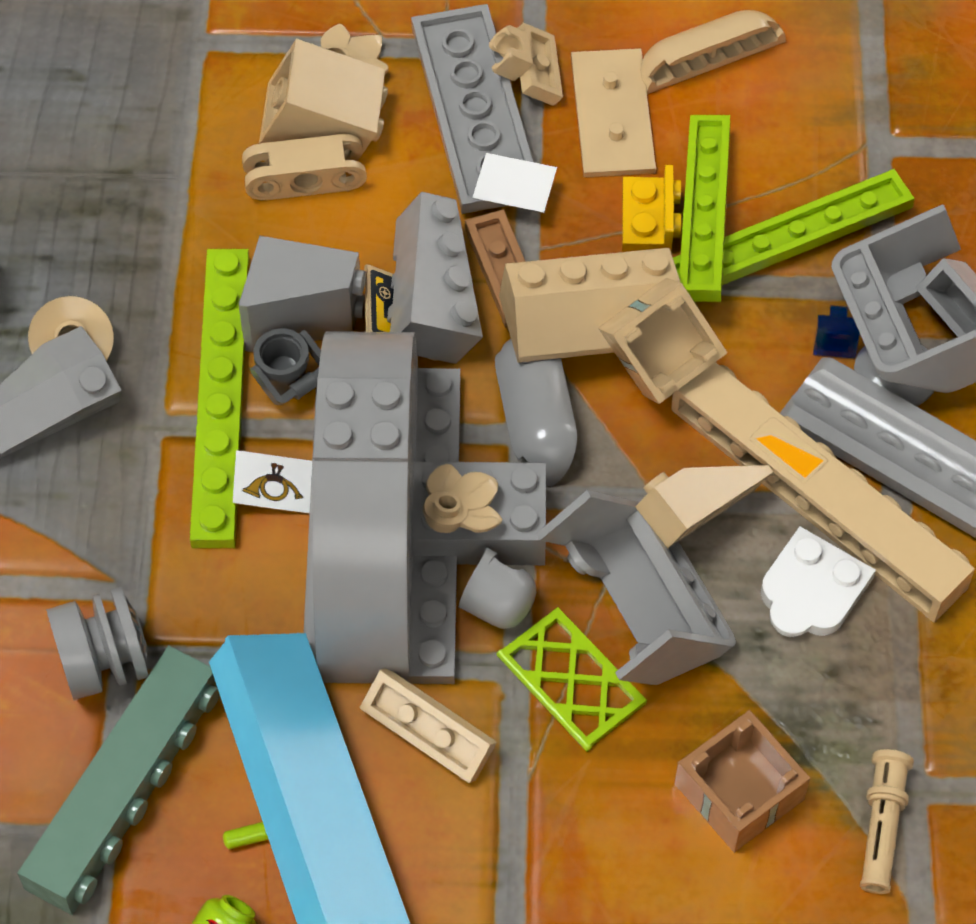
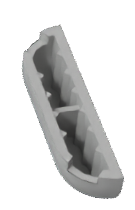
(537, 411)

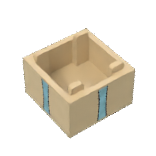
(663, 340)

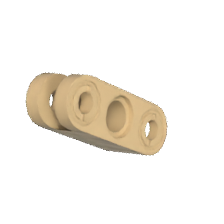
(303, 167)

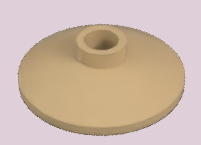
(67, 314)

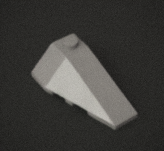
(54, 390)

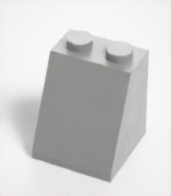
(301, 290)

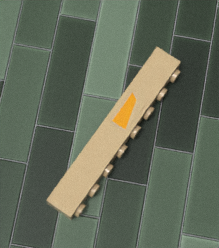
(825, 490)

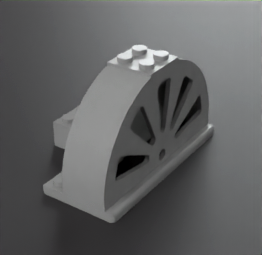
(375, 568)

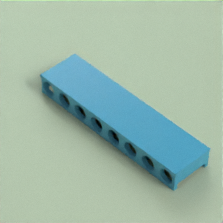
(305, 782)

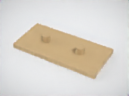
(612, 113)

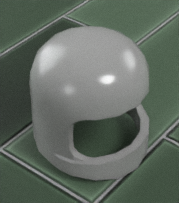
(498, 592)

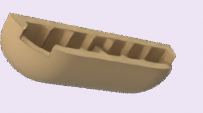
(708, 47)

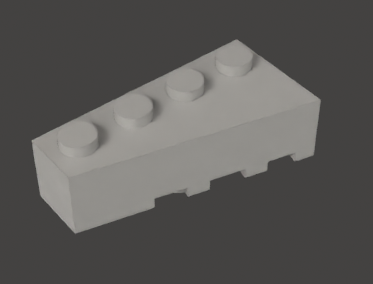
(433, 280)

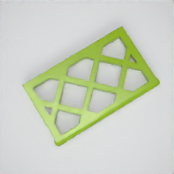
(581, 645)

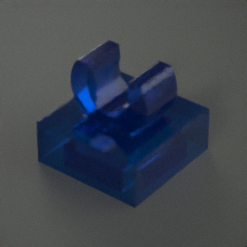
(836, 334)

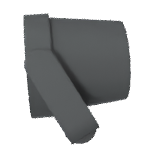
(282, 364)

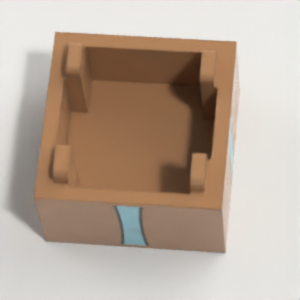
(741, 781)

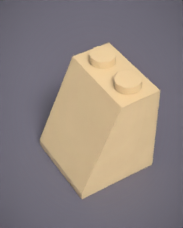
(323, 95)

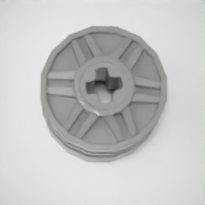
(98, 643)

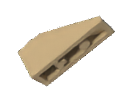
(696, 496)

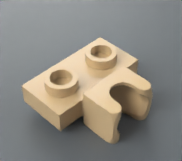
(532, 57)

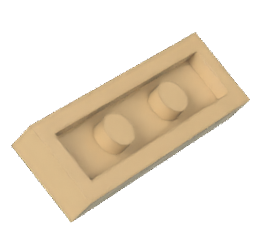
(428, 725)

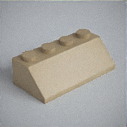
(562, 302)

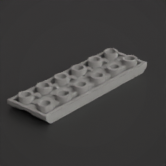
(889, 440)

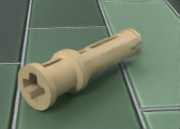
(887, 800)

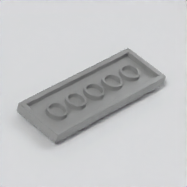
(469, 100)

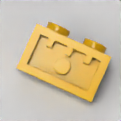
(649, 212)

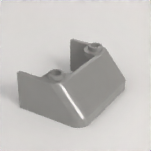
(881, 277)
(651, 586)

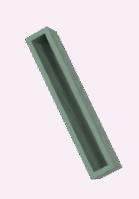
(119, 781)

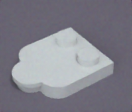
(813, 586)

